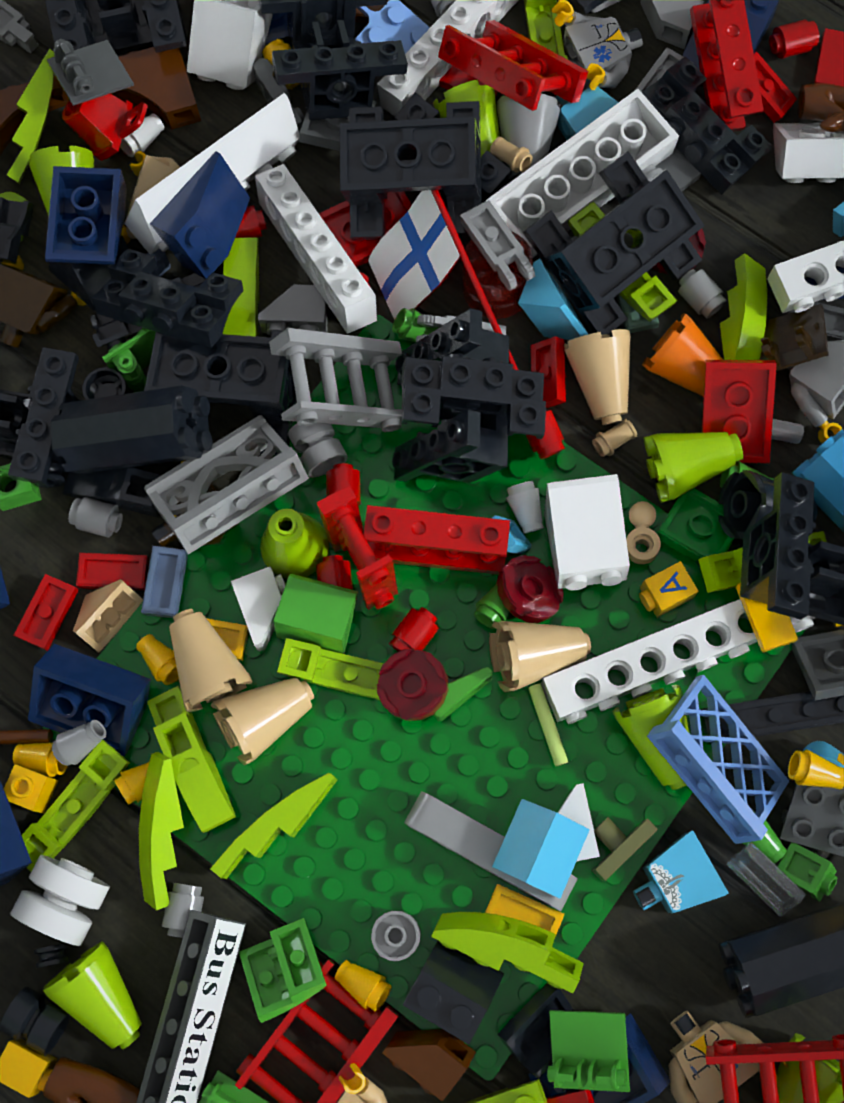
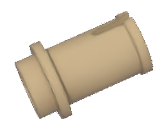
(516, 157)
(607, 442)

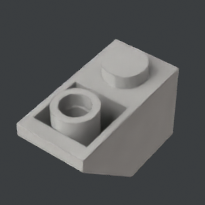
(670, 19)
(296, 308)

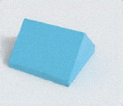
(549, 306)
(541, 848)

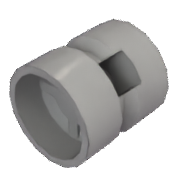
(318, 447)
(395, 935)

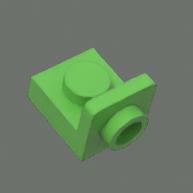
(809, 871)

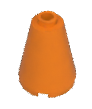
(682, 355)

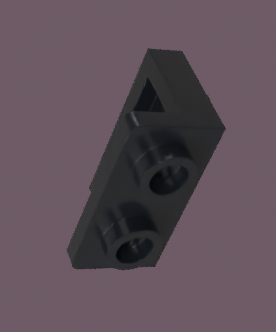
(529, 1030)

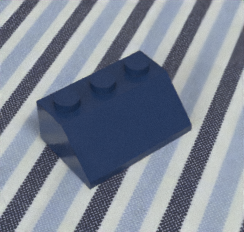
(78, 689)

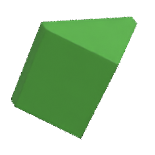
(315, 613)

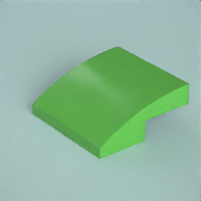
(282, 970)

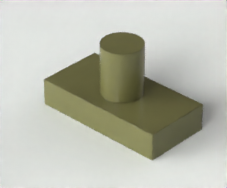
(620, 845)

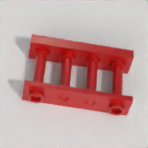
(727, 60)
(513, 64)
(345, 532)
(437, 539)
(352, 1051)
(728, 1053)

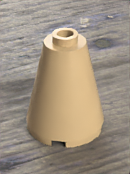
(602, 372)
(534, 651)
(204, 661)
(261, 715)

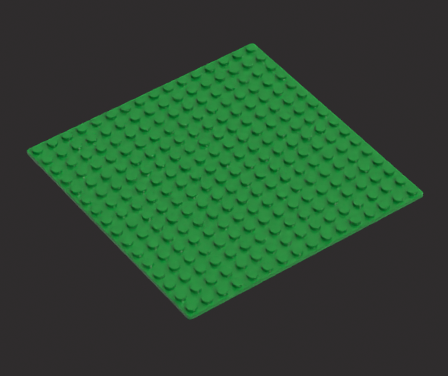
(482, 759)

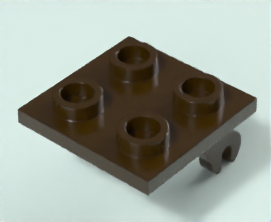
(795, 338)

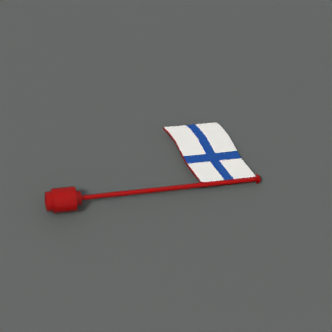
(418, 259)

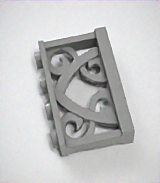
(217, 511)

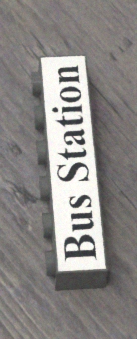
(192, 1009)

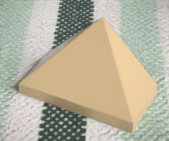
(105, 613)

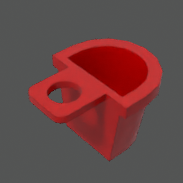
(104, 122)

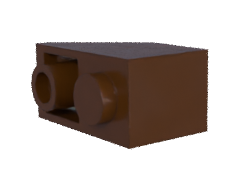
(430, 1058)

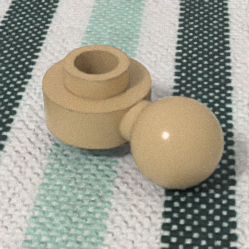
(642, 516)

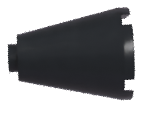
(745, 501)

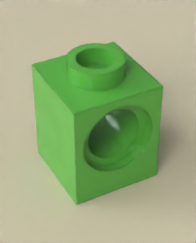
(22, 493)

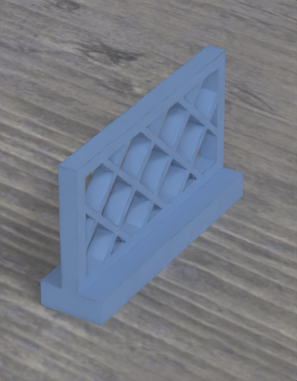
(708, 778)

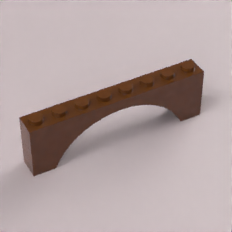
(157, 79)

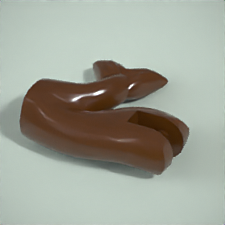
(822, 103)
(74, 1080)

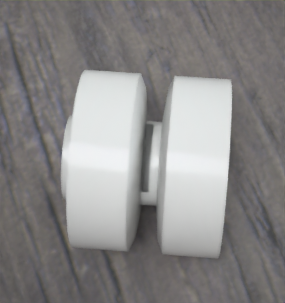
(55, 910)

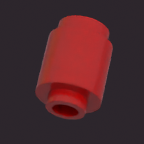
(794, 38)
(251, 224)
(342, 476)
(335, 571)
(414, 630)

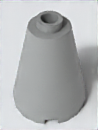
(528, 127)

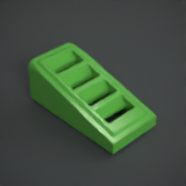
(461, 690)

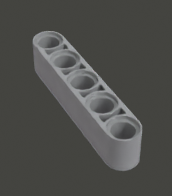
(471, 842)

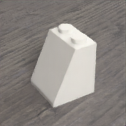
(227, 40)
(586, 532)

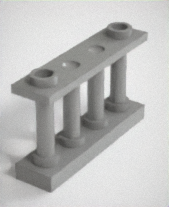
(353, 353)

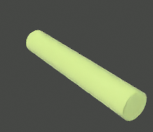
(548, 725)

